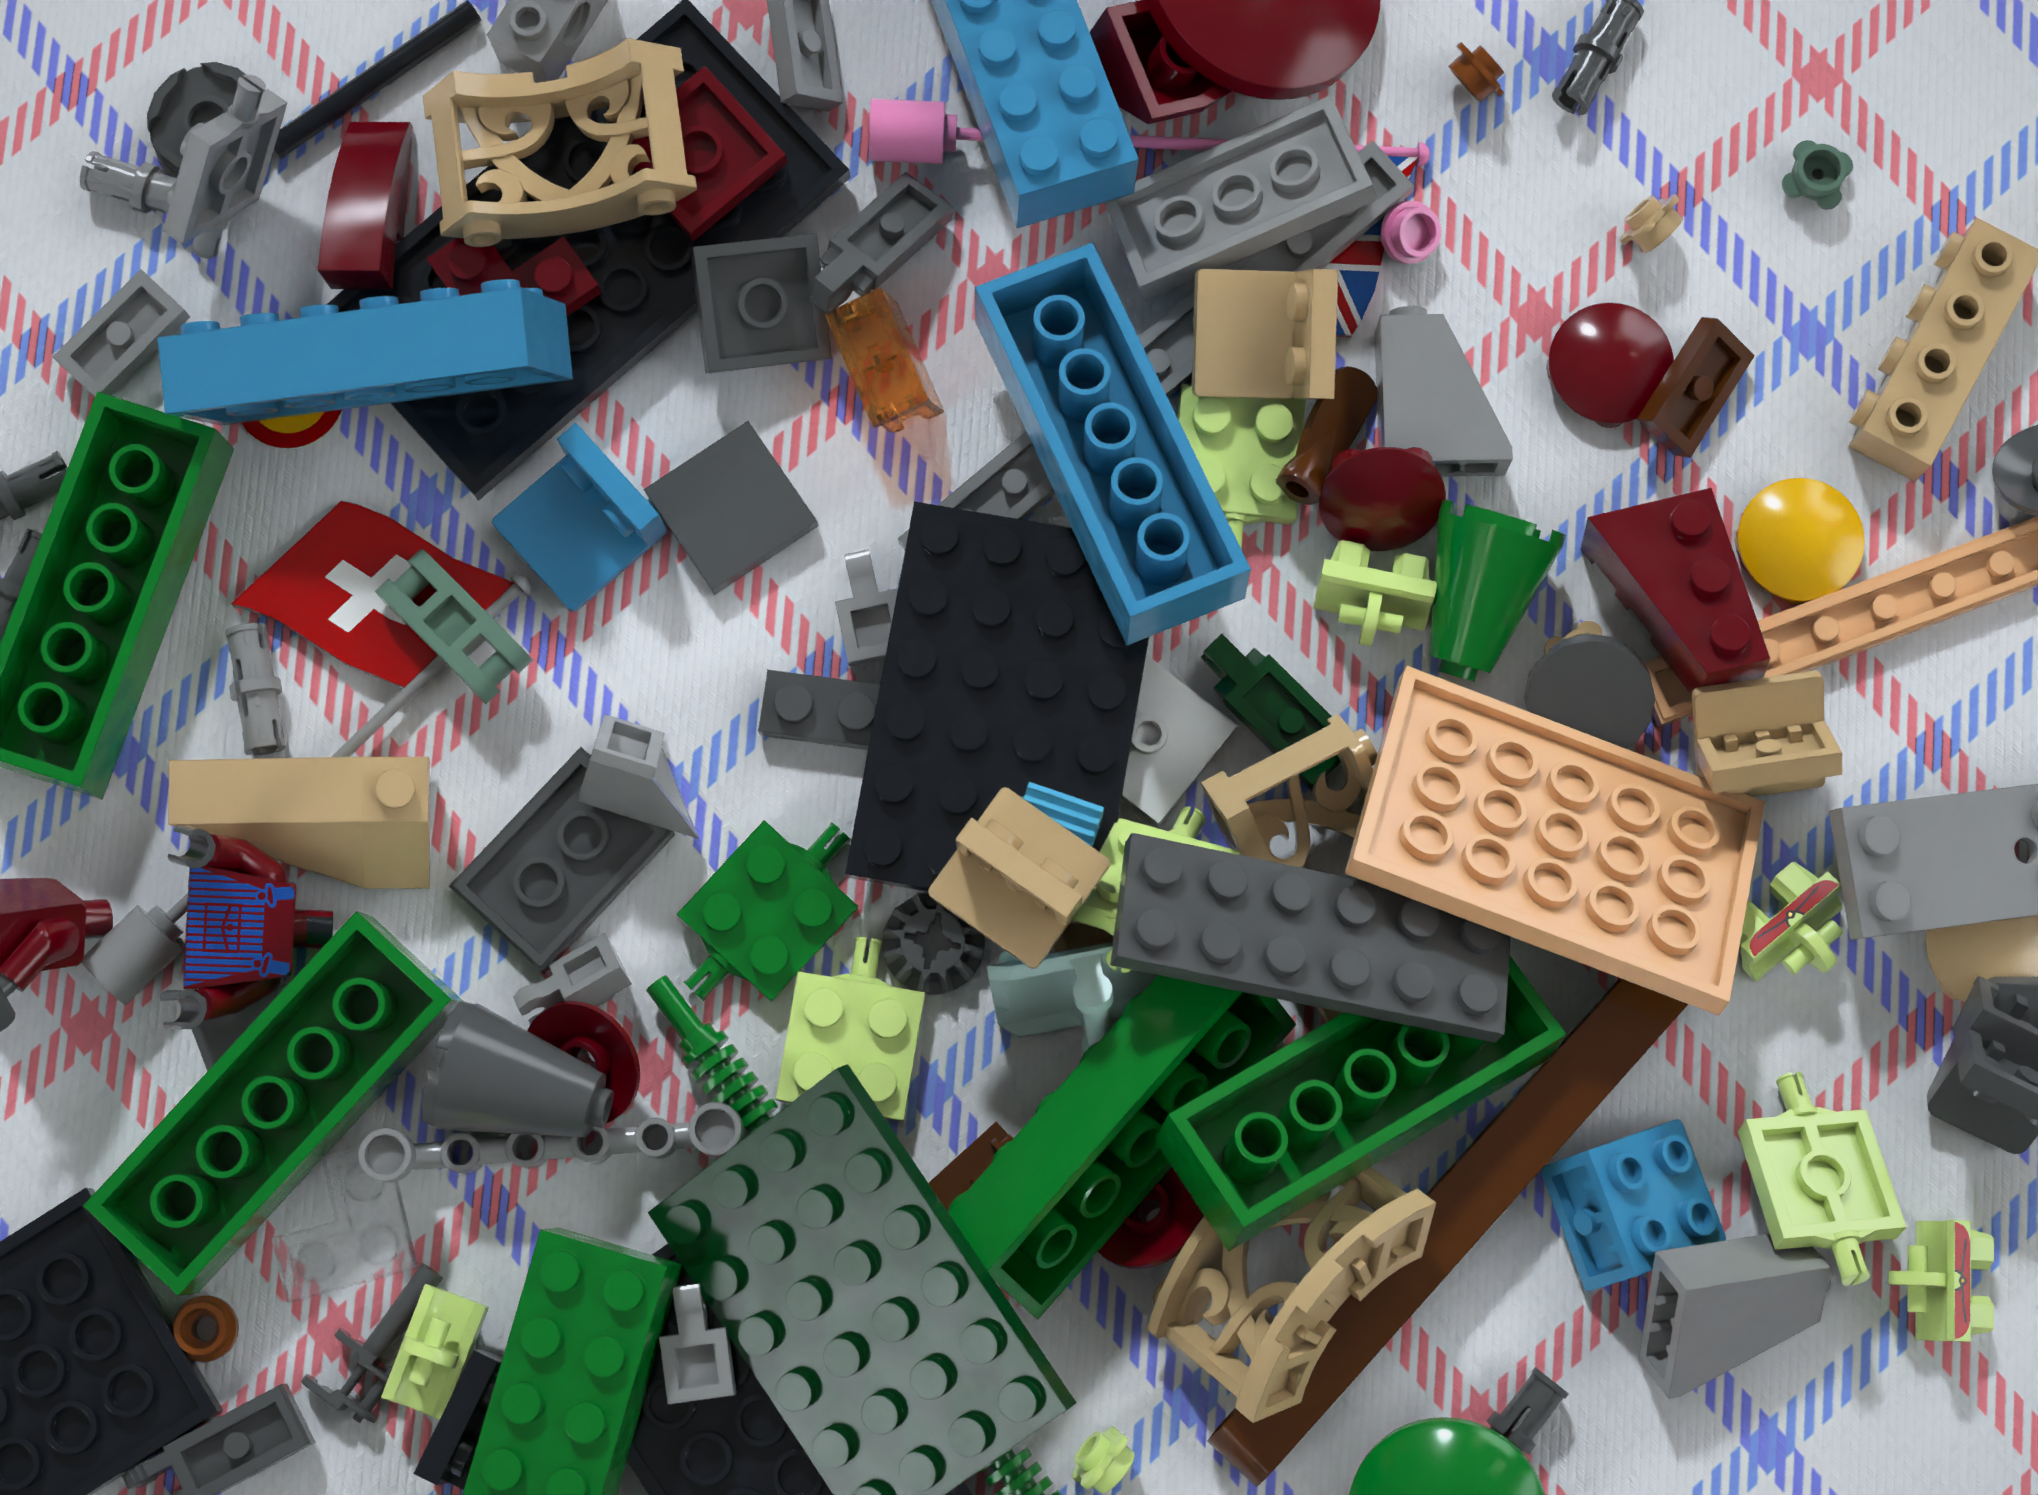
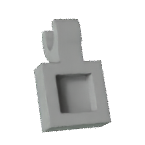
(868, 615)
(584, 975)
(697, 1358)

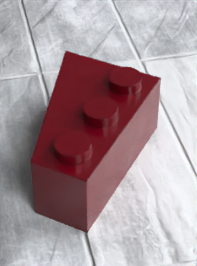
(1683, 586)

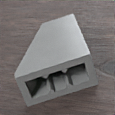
(1433, 397)
(1726, 1305)

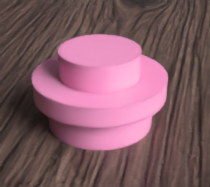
(1410, 232)

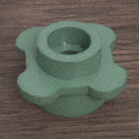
(1821, 157)

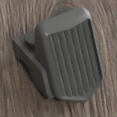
(1992, 1065)

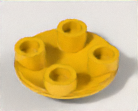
(1800, 539)

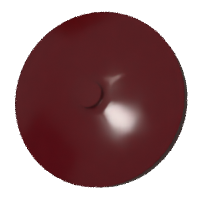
(1268, 44)

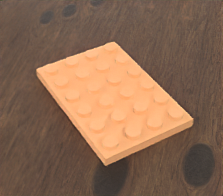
(1559, 840)

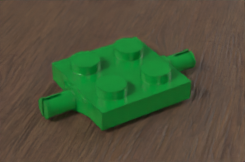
(767, 911)

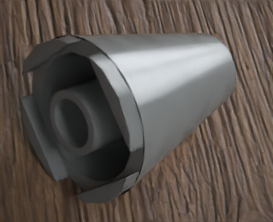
(510, 1081)

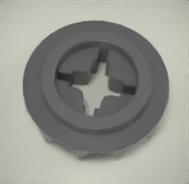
(906, 959)

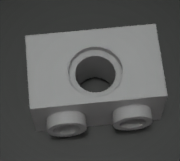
(542, 34)

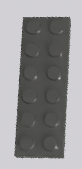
(1306, 939)

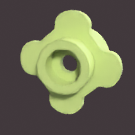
(1103, 1460)

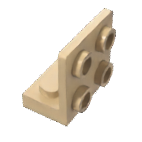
(1265, 333)

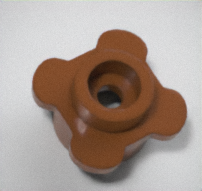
(1477, 72)

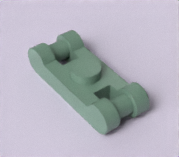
(453, 625)

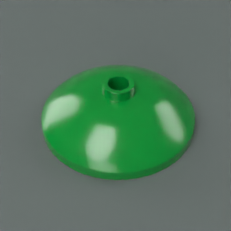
(1445, 1459)

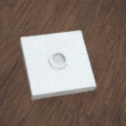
(1170, 743)

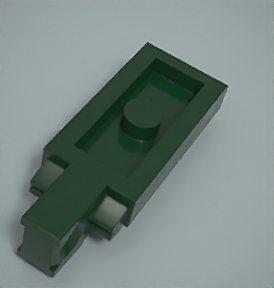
(1267, 700)

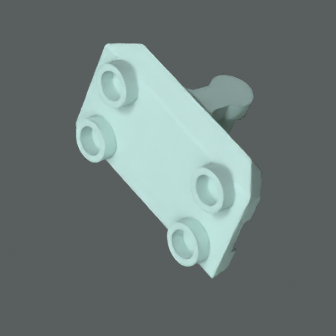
(1063, 992)

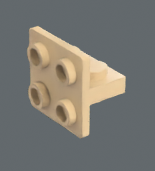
(1764, 735)
(1018, 877)

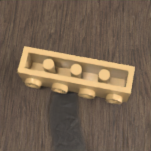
(1945, 349)

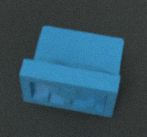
(580, 522)
(1630, 1202)

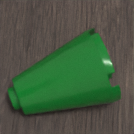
(1485, 582)

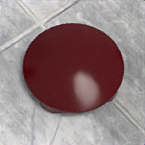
(1608, 362)
(1382, 497)

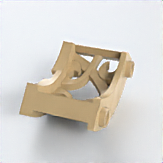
(493, 101)
(1253, 825)
(1289, 1346)

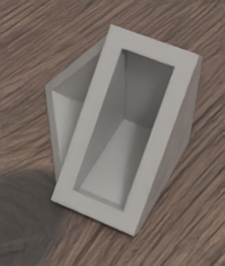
(634, 777)

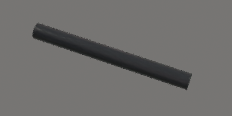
(375, 78)

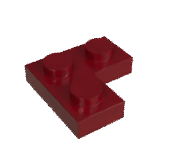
(553, 270)

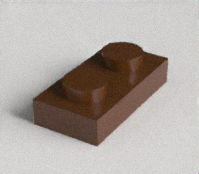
(1696, 387)

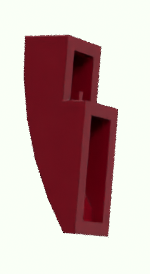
(366, 206)

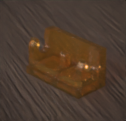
(883, 360)

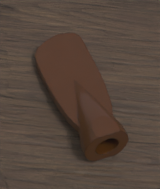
(1327, 432)

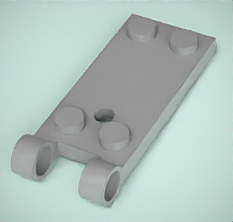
(1937, 861)

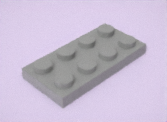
(1240, 197)

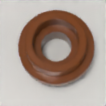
(186, 1323)

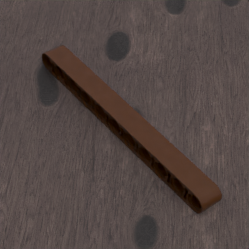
(1467, 1205)

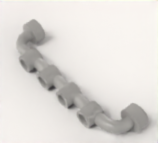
(391, 1155)

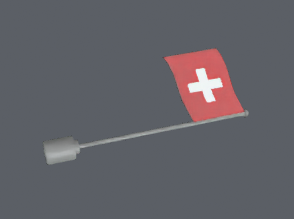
(329, 598)

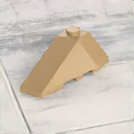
(322, 814)

